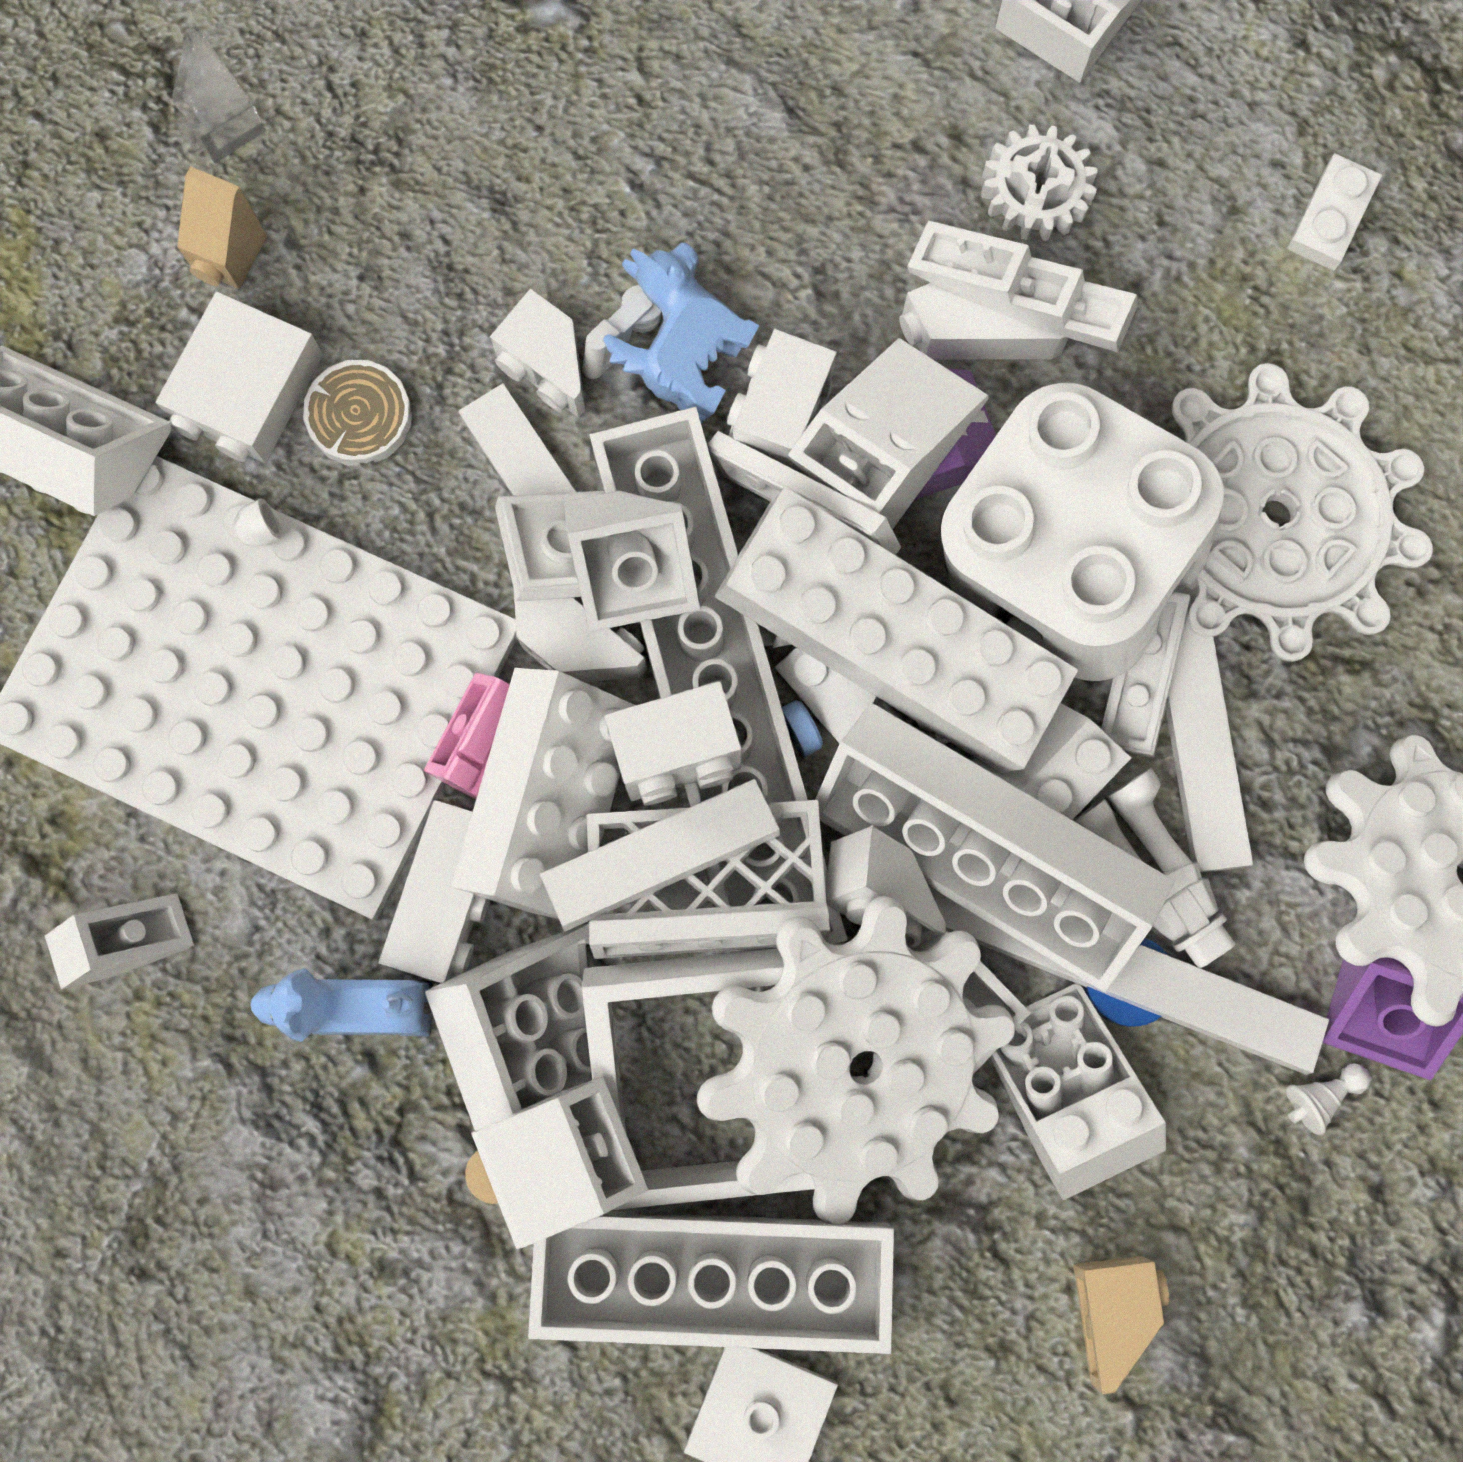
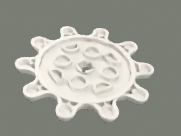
(1336, 503)
(1402, 873)
(812, 1026)

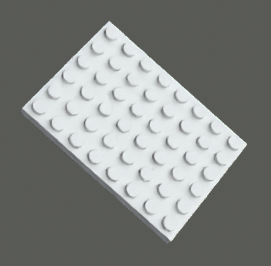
(249, 687)

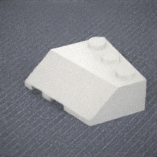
(517, 1026)

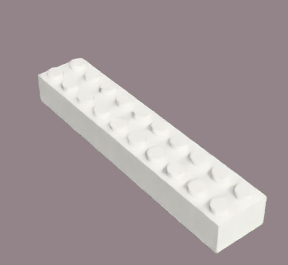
(671, 463)

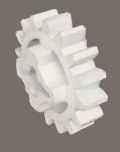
(1065, 181)

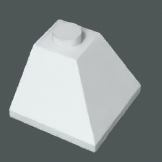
(630, 558)

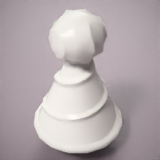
(1319, 1101)

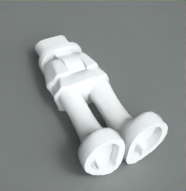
(1191, 907)

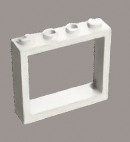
(669, 978)

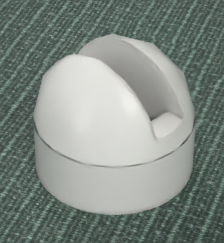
(257, 524)

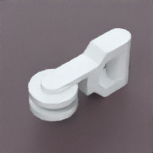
(635, 314)

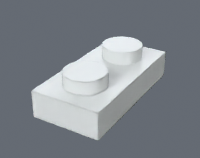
(1334, 212)

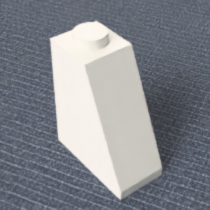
(963, 330)

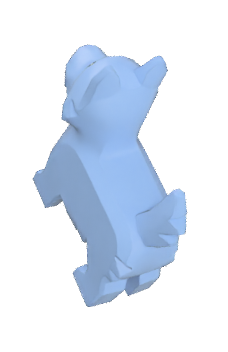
(691, 334)
(309, 1006)

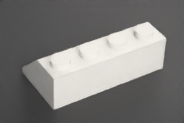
(72, 436)

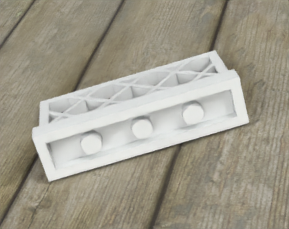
(719, 927)

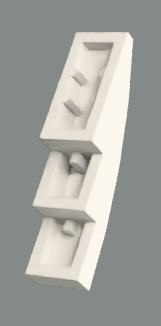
(1022, 287)

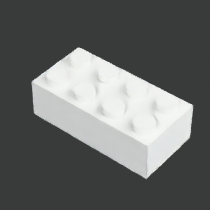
(539, 784)

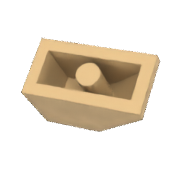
(218, 230)
(1118, 1314)

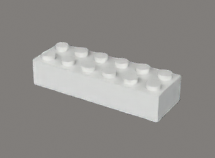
(896, 632)
(994, 847)
(716, 1282)

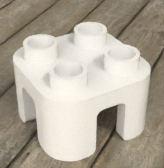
(1082, 525)

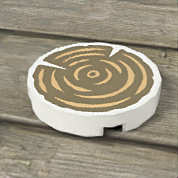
(357, 412)

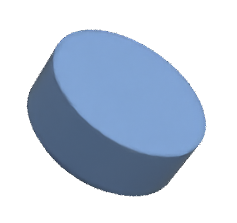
(802, 728)

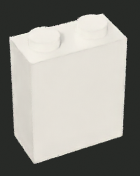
(239, 379)

